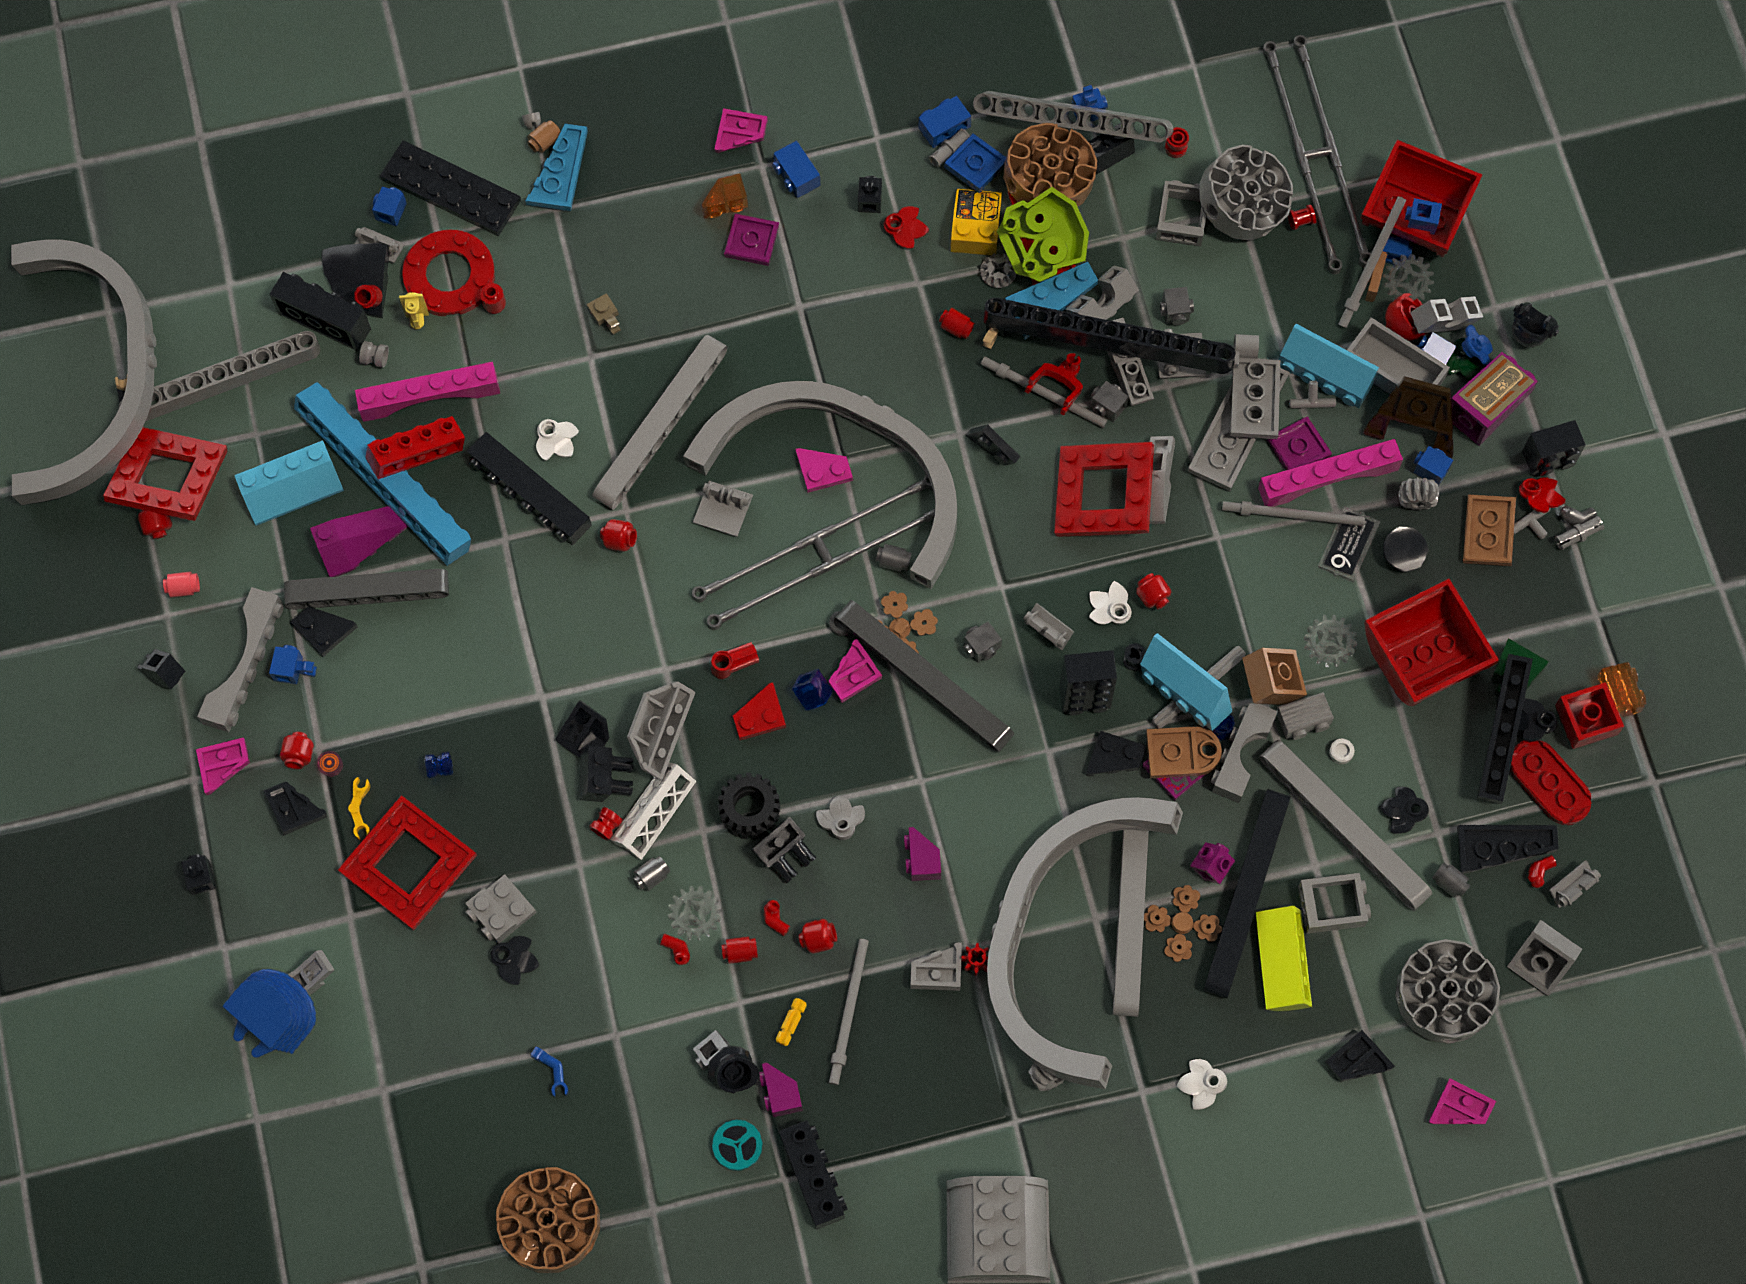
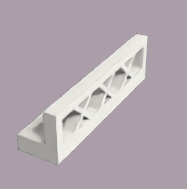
(645, 807)

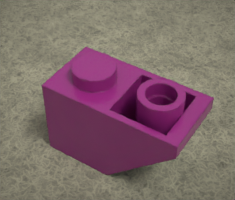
(924, 857)
(782, 1092)

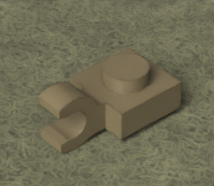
(605, 312)

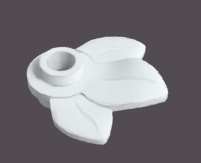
(556, 442)
(1108, 603)
(1198, 1083)

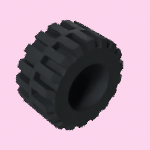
(749, 787)

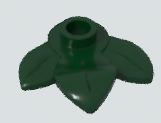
(1461, 362)

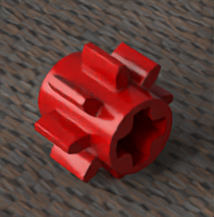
(976, 966)

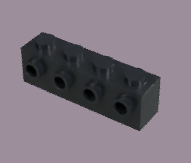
(812, 1174)

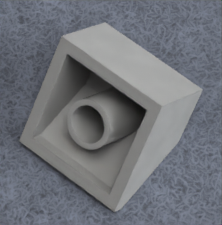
(1544, 958)

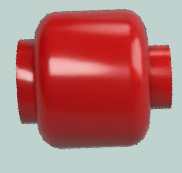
(154, 524)
(618, 535)
(1153, 591)
(296, 750)
(818, 936)

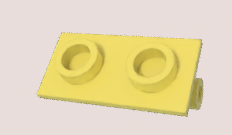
(415, 308)

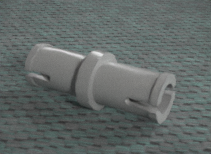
(948, 147)
(1579, 532)

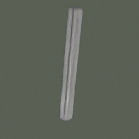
(1216, 671)

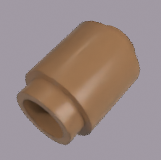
(543, 136)

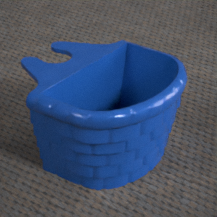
(273, 1010)

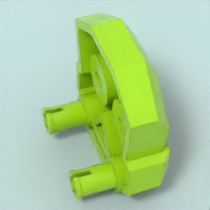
(1060, 228)

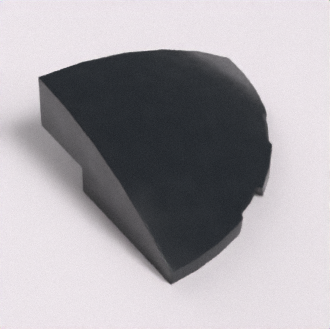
(355, 266)

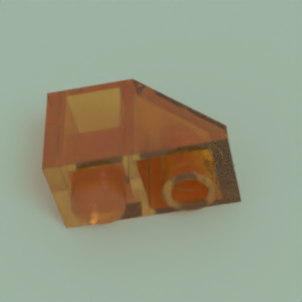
(725, 196)

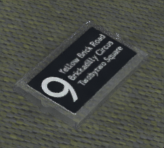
(1348, 546)

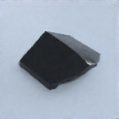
(583, 729)

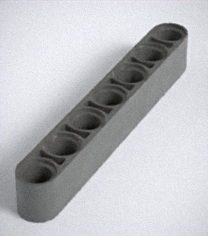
(366, 589)

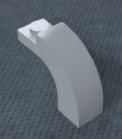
(313, 972)

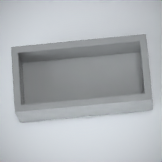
(1395, 357)

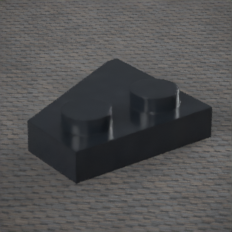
(992, 443)
(322, 629)
(1115, 755)
(1358, 1059)

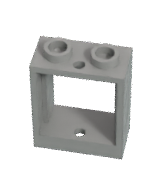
(1176, 232)
(1308, 905)

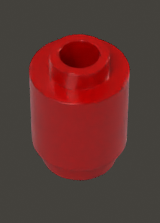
(361, 296)
(493, 298)
(956, 323)
(739, 950)

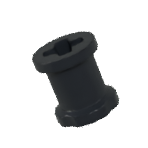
(1136, 650)

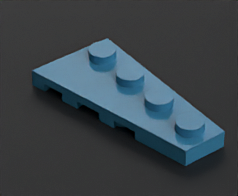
(561, 170)
(1058, 290)

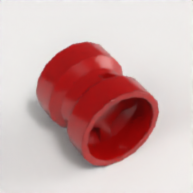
(1177, 144)
(606, 823)

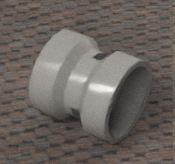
(374, 354)

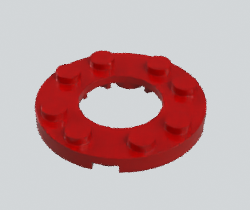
(446, 242)

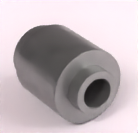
(893, 558)
(651, 873)
(1451, 880)

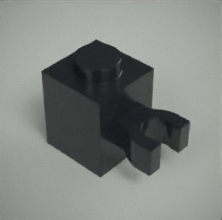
(870, 194)
(162, 669)
(198, 874)

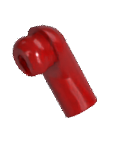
(1538, 869)
(772, 918)
(679, 948)

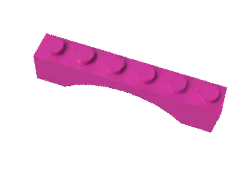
(387, 398)
(1364, 462)

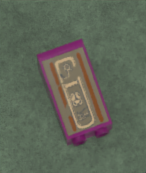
(1491, 397)

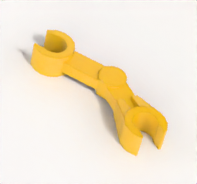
(354, 807)

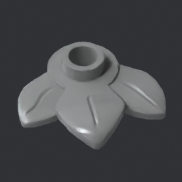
(841, 814)

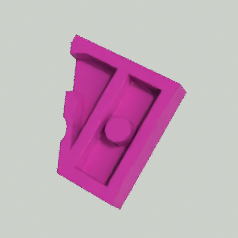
(739, 130)
(823, 469)
(854, 673)
(221, 762)
(1461, 1106)

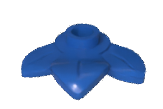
(1477, 345)

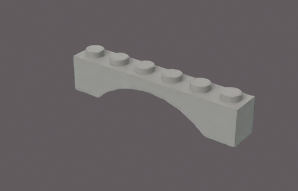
(222, 704)

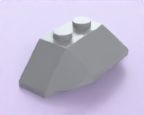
(659, 726)

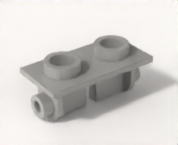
(369, 236)
(1048, 626)
(1570, 886)

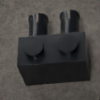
(596, 773)
(775, 844)

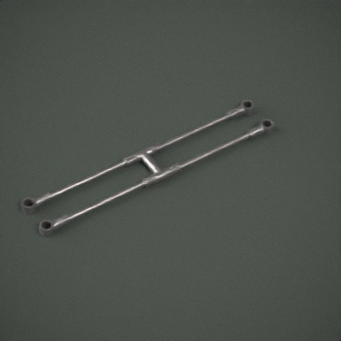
(1304, 156)
(816, 539)

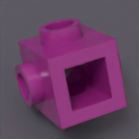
(1213, 862)

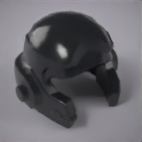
(1531, 326)

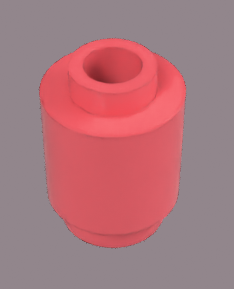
(181, 584)

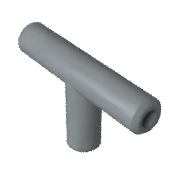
(1312, 401)
(1531, 520)

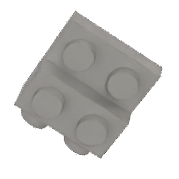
(499, 909)

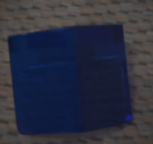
(812, 689)

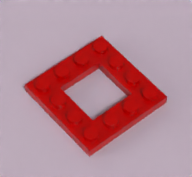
(187, 504)
(1134, 518)
(404, 817)

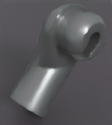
(1576, 517)

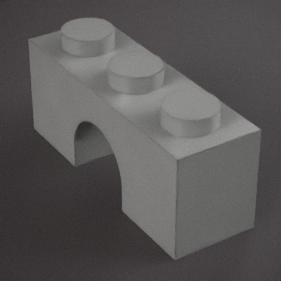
(1116, 290)
(1440, 316)

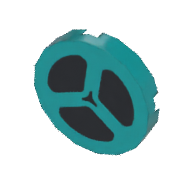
(737, 1145)

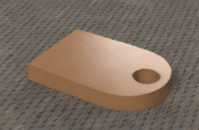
(1180, 753)

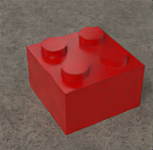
(1589, 715)

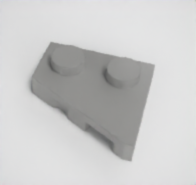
(938, 970)

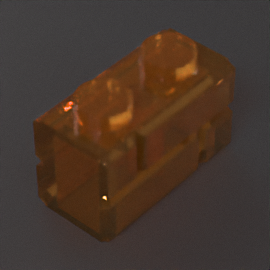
(1623, 688)

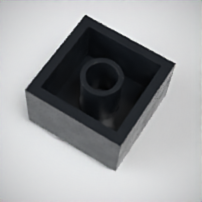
(1553, 448)

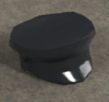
(1405, 549)
(732, 1069)

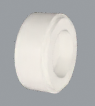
(1341, 751)

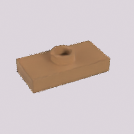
(1376, 278)

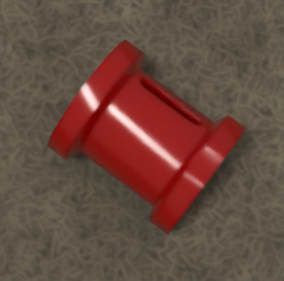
(1302, 217)

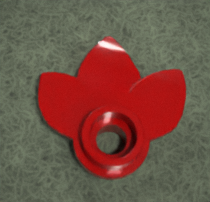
(908, 229)
(1541, 494)

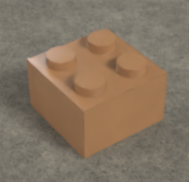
(1274, 676)

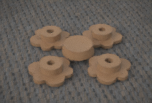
(901, 626)
(1182, 923)

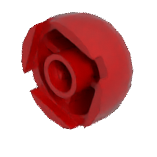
(1400, 319)

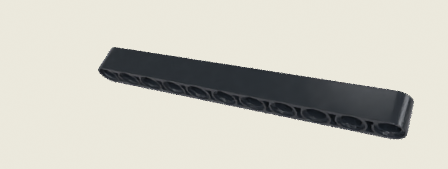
(1117, 342)

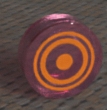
(329, 763)

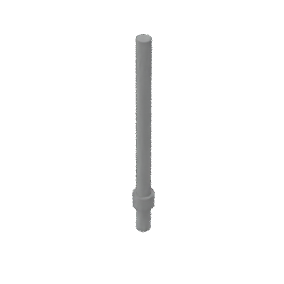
(1352, 304)
(1003, 371)
(1247, 508)
(839, 1058)

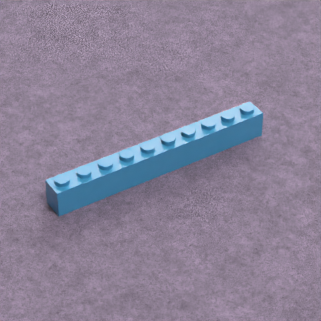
(398, 490)

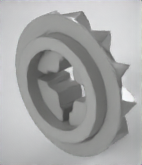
(997, 279)

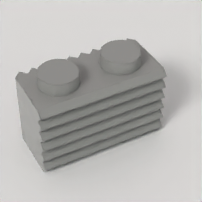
(1305, 716)

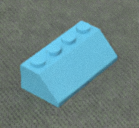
(1330, 365)
(289, 483)
(1185, 683)

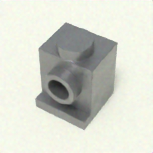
(709, 1048)

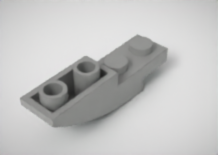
(1131, 376)
(1161, 484)

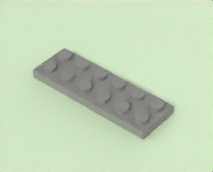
(1222, 455)

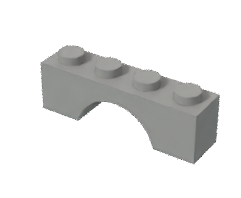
(1233, 777)

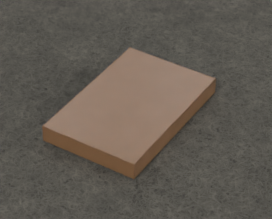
(1489, 530)

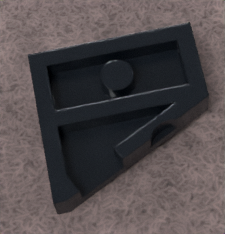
(292, 808)

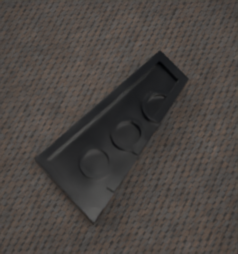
(1501, 844)

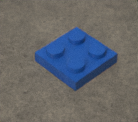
(975, 163)

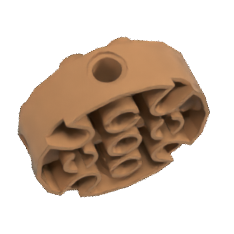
(1049, 158)
(542, 1195)

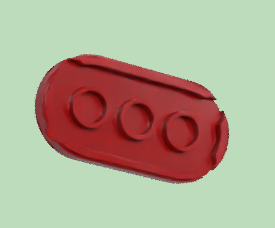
(1550, 782)

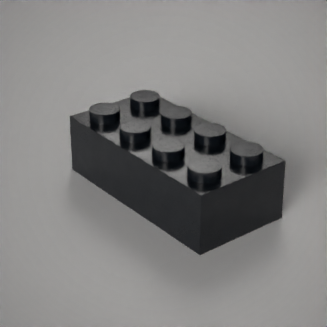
(320, 310)
(1088, 682)

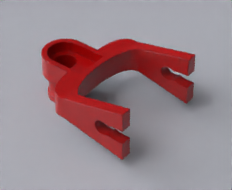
(1064, 373)

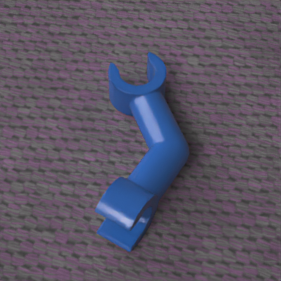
(541, 1056)

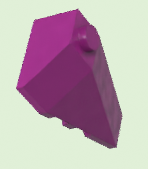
(353, 538)

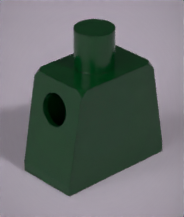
(1514, 648)

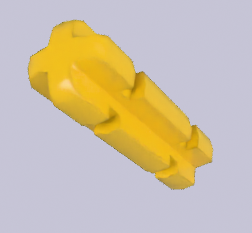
(791, 1022)

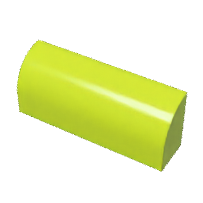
(1283, 959)

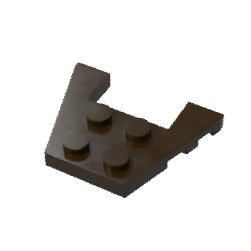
(1417, 405)

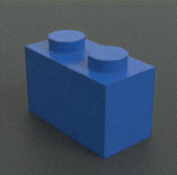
(944, 121)
(796, 169)

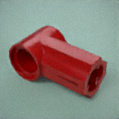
(735, 658)

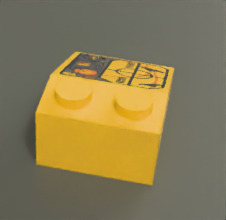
(976, 222)

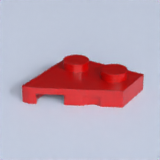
(760, 715)

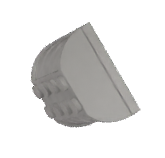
(998, 1230)

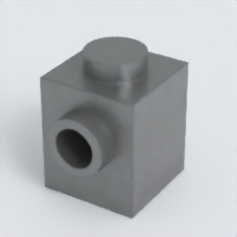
(1176, 306)
(1109, 401)
(982, 642)

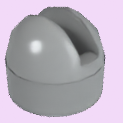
(531, 118)

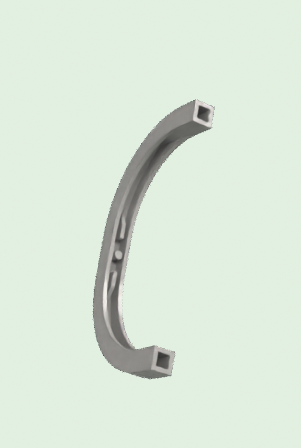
(137, 400)
(862, 410)
(1014, 909)

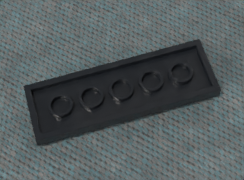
(450, 188)

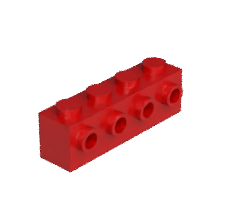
(414, 447)

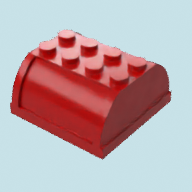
(1426, 177)
(1428, 643)

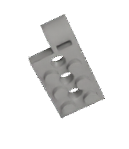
(1243, 381)

